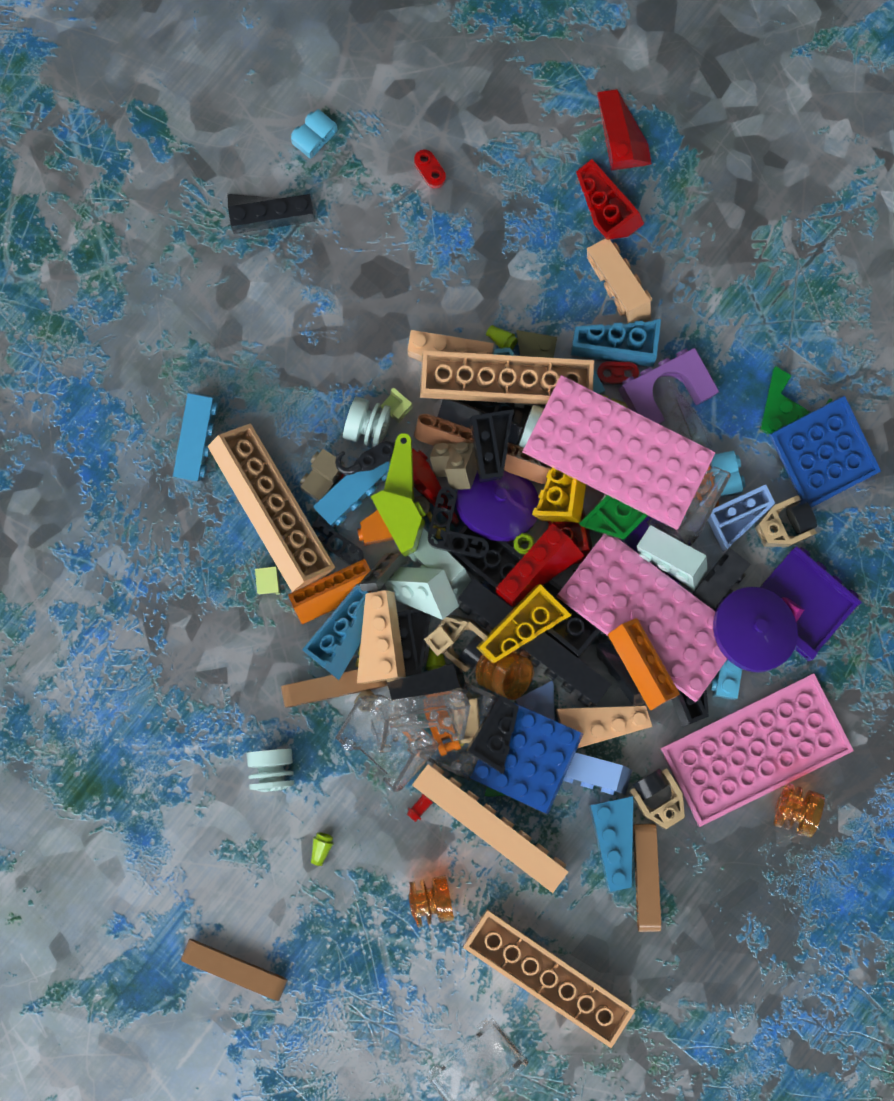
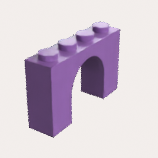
(685, 367)

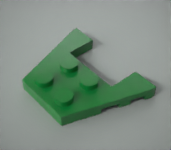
(778, 408)

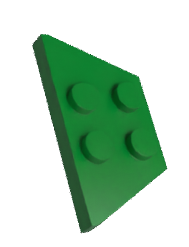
(613, 518)

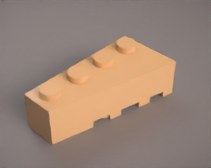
(435, 342)
(380, 640)
(604, 722)

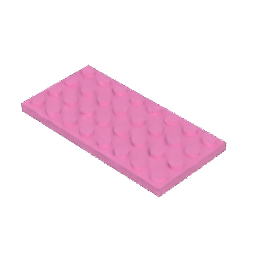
(619, 452)
(622, 586)
(756, 750)

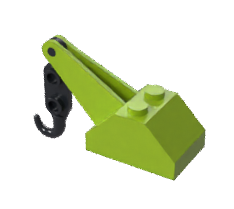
(396, 501)

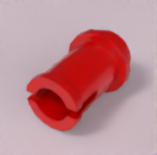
(419, 808)

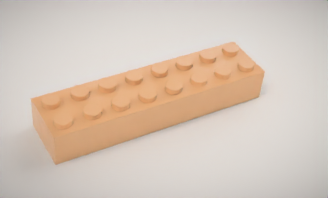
(498, 376)
(271, 507)
(490, 828)
(549, 978)

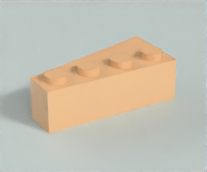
(620, 281)

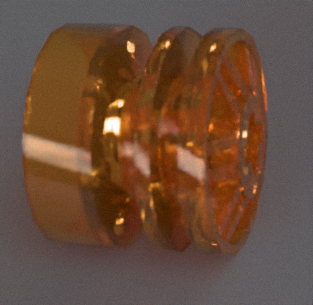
(505, 677)
(803, 811)
(431, 901)

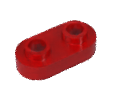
(430, 167)
(617, 372)

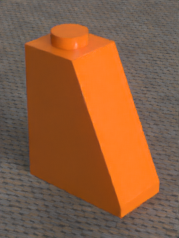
(374, 530)

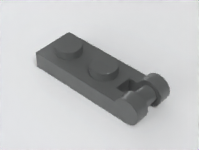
(382, 571)

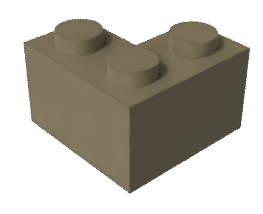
(455, 462)
(323, 475)

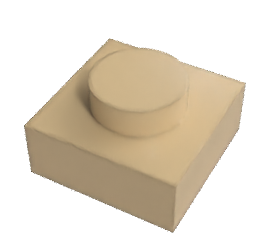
(439, 640)

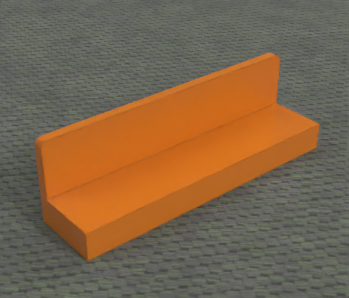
(643, 663)

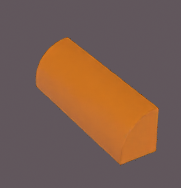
(327, 592)

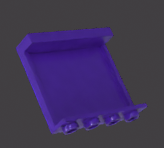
(818, 593)

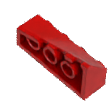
(543, 561)

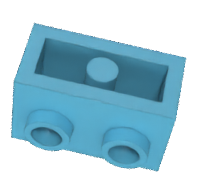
(727, 681)

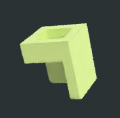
(399, 405)
(267, 580)

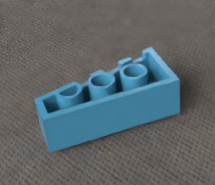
(618, 342)
(195, 436)
(349, 494)
(339, 635)
(614, 838)

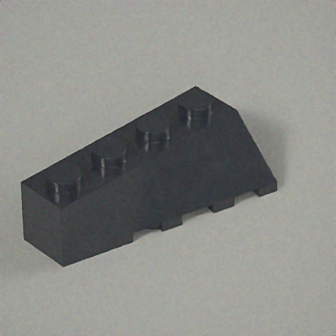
(259, 213)
(461, 411)

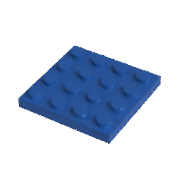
(825, 452)
(535, 762)

